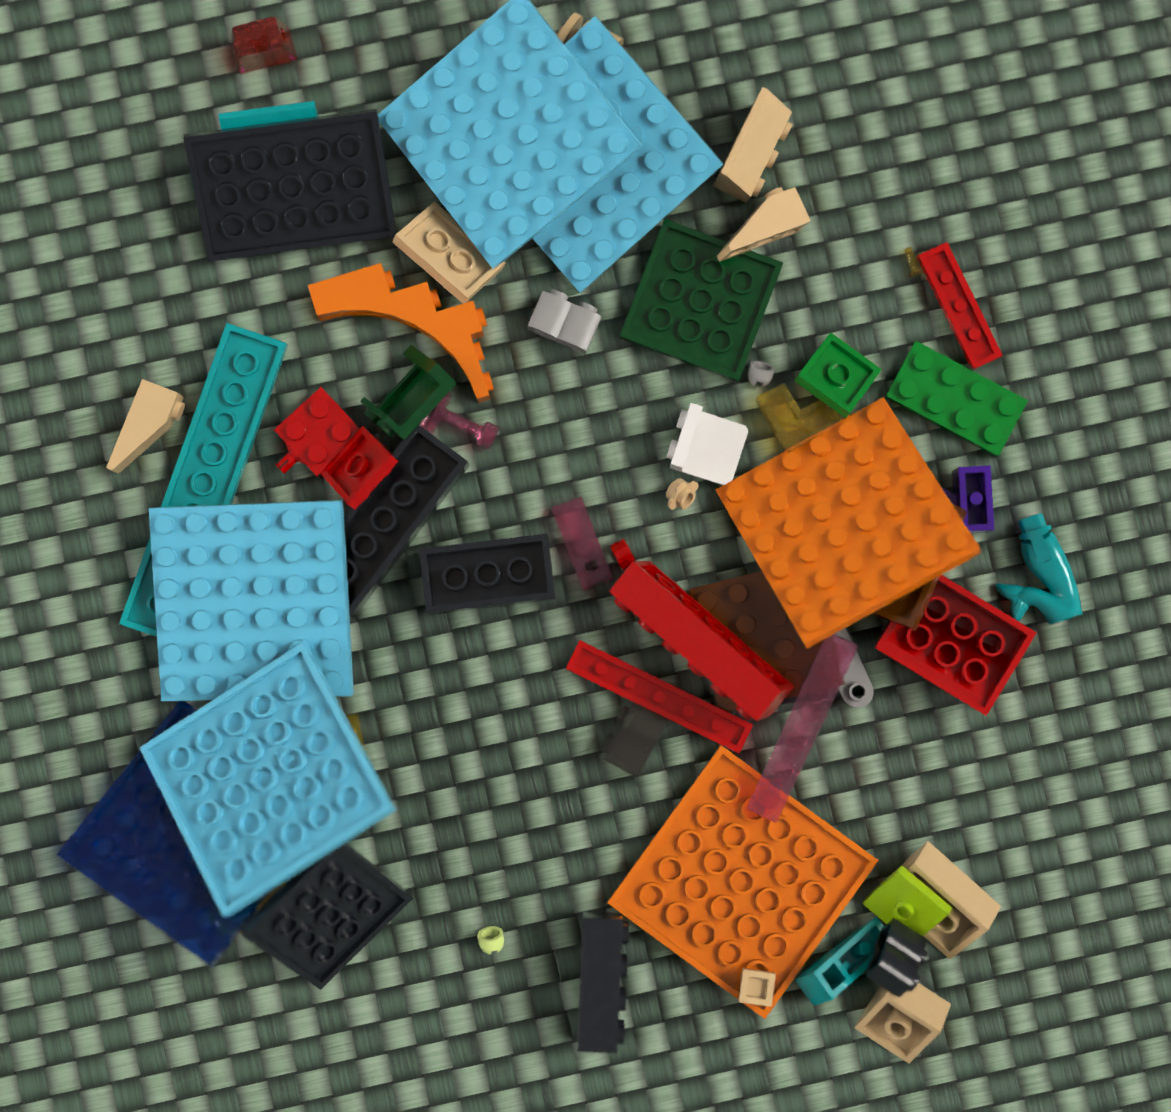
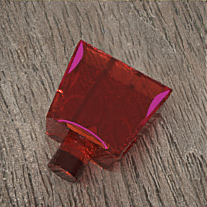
(262, 44)

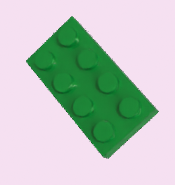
(956, 399)

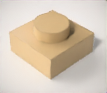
(756, 987)

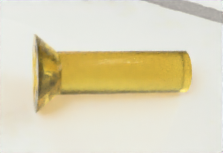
(912, 262)

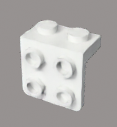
(707, 446)

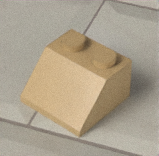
(904, 1022)

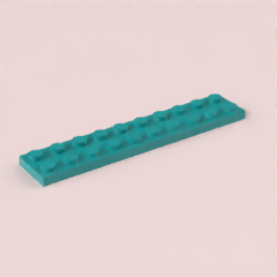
(215, 443)

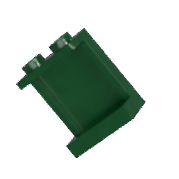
(412, 397)

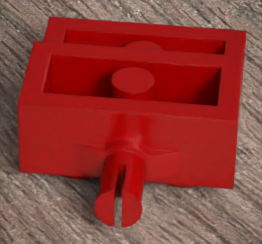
(315, 433)

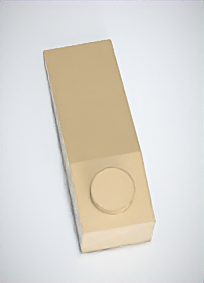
(772, 220)
(147, 420)

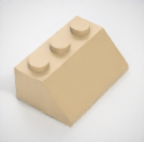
(754, 147)
(971, 906)

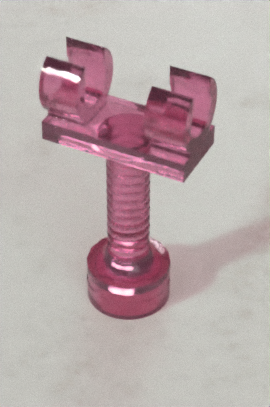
(484, 433)

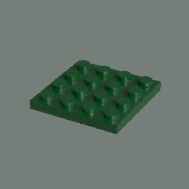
(700, 306)

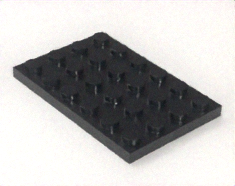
(291, 185)

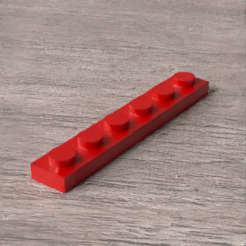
(659, 696)

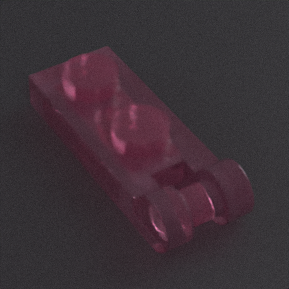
(581, 542)

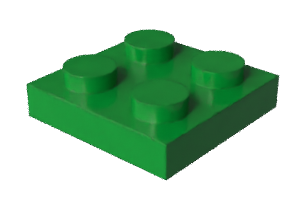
(838, 375)

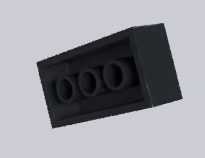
(487, 574)
(600, 987)

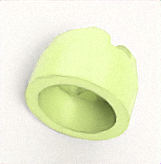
(491, 939)

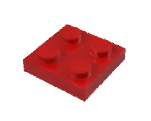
(359, 467)

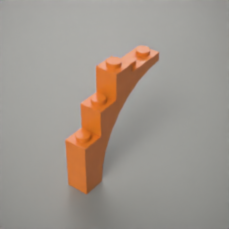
(369, 294)

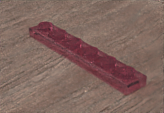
(802, 727)

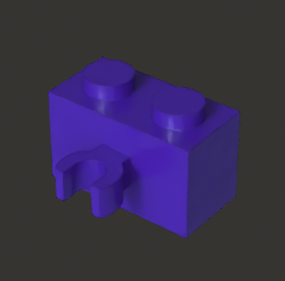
(974, 493)

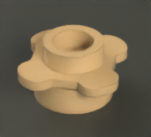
(681, 493)

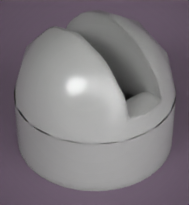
(760, 372)

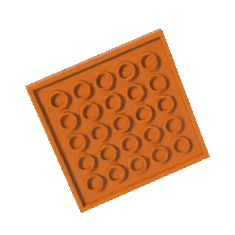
(847, 523)
(737, 886)

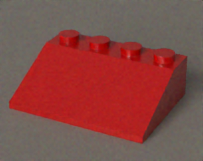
(960, 645)

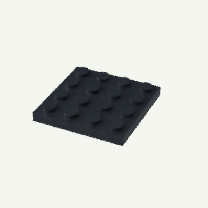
(326, 914)

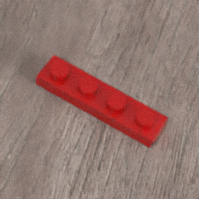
(959, 306)

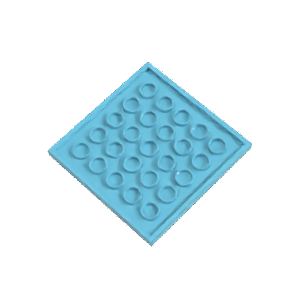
(508, 130)
(645, 186)
(245, 590)
(266, 780)

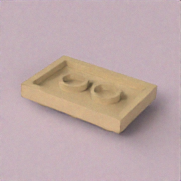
(445, 253)

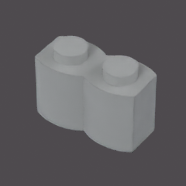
(564, 321)

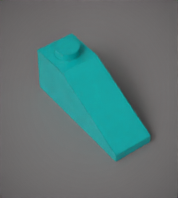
(840, 965)

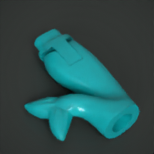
(1049, 564)

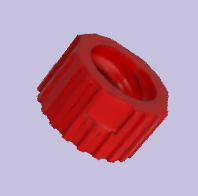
(622, 553)

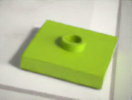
(908, 901)

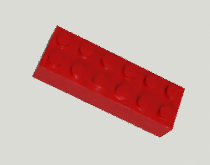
(701, 640)

